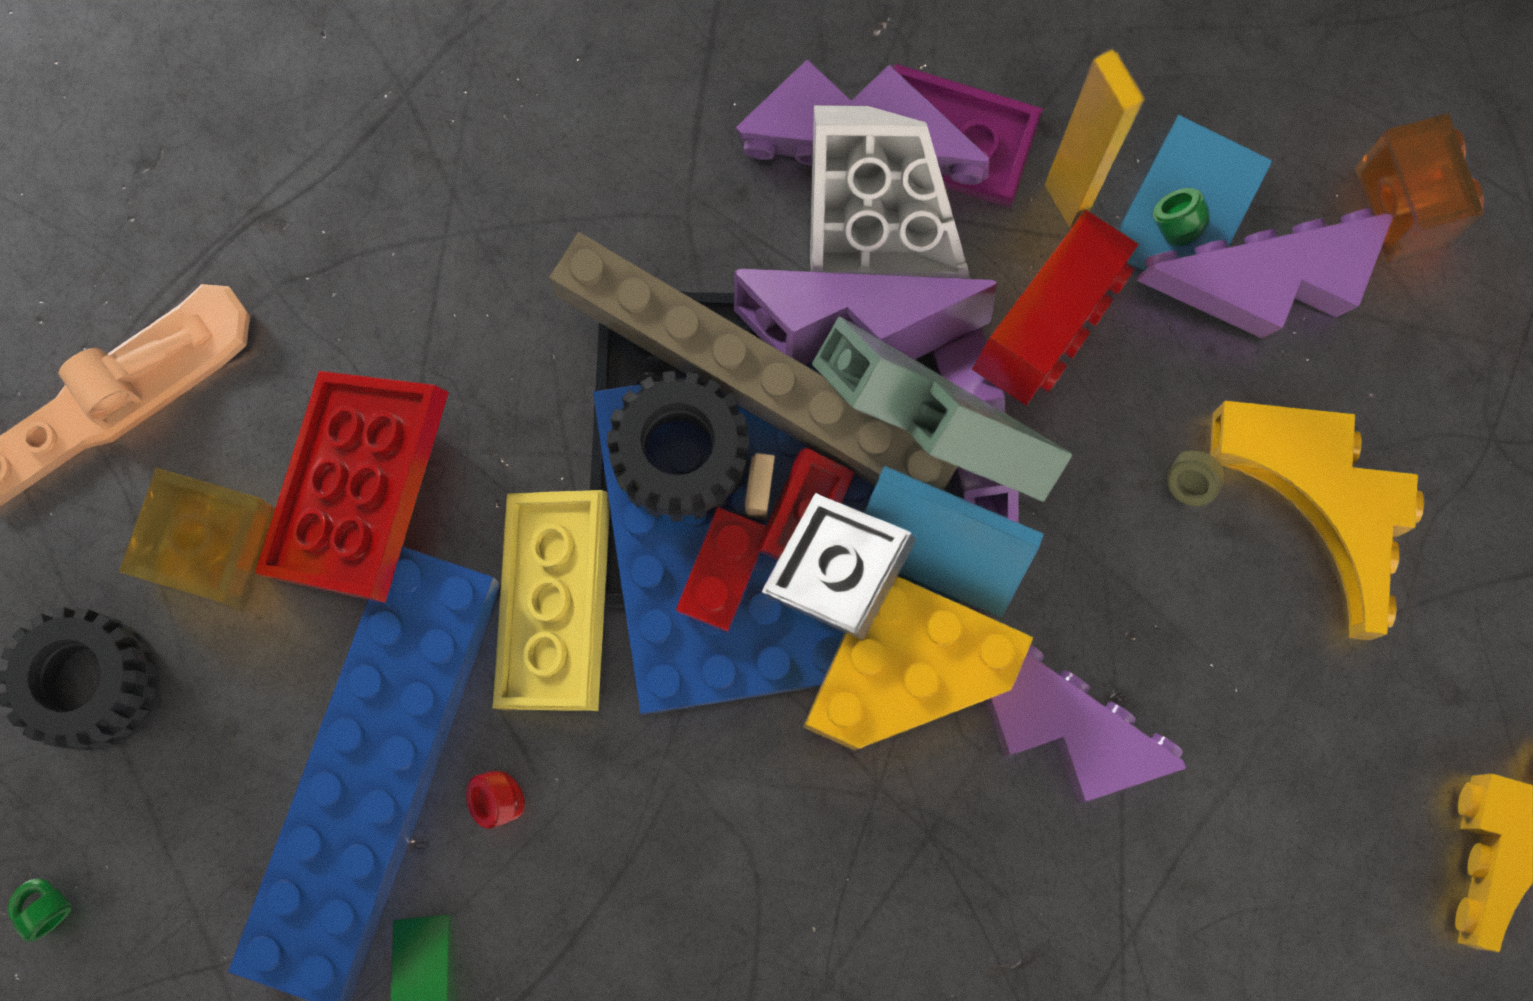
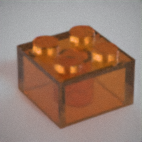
(1422, 182)

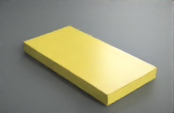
(552, 601)

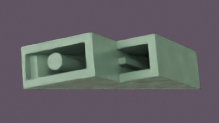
(938, 412)

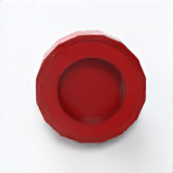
(494, 799)

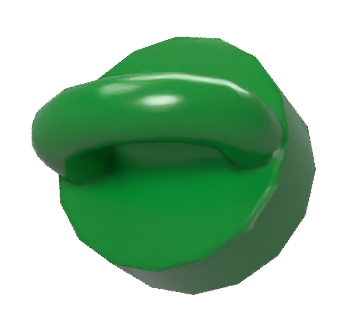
(1182, 216)
(42, 914)

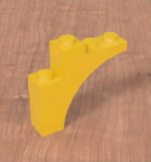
(1353, 509)
(1500, 863)

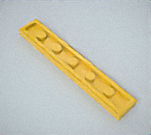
(1093, 136)

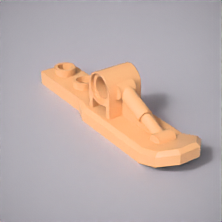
(121, 389)

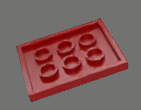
(352, 484)

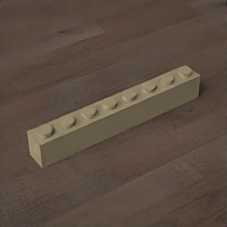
(744, 365)

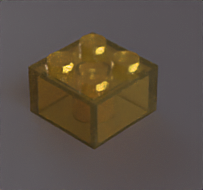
(198, 539)

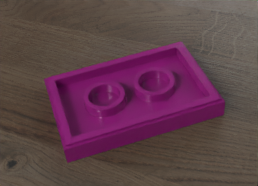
(992, 122)

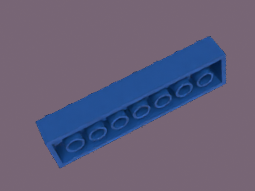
(366, 781)

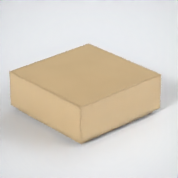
(759, 486)

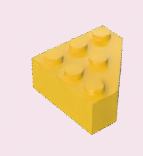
(914, 667)

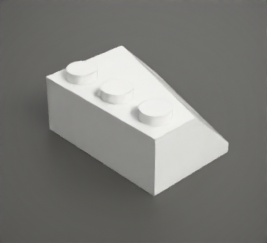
(879, 197)

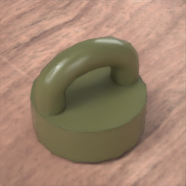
(1195, 478)

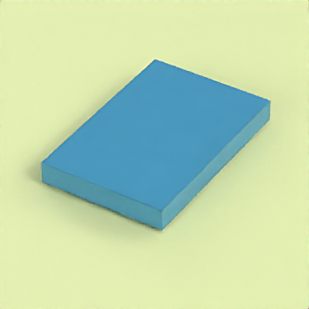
(1202, 161)
(956, 543)

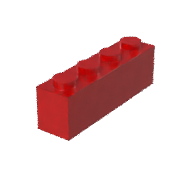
(1054, 308)

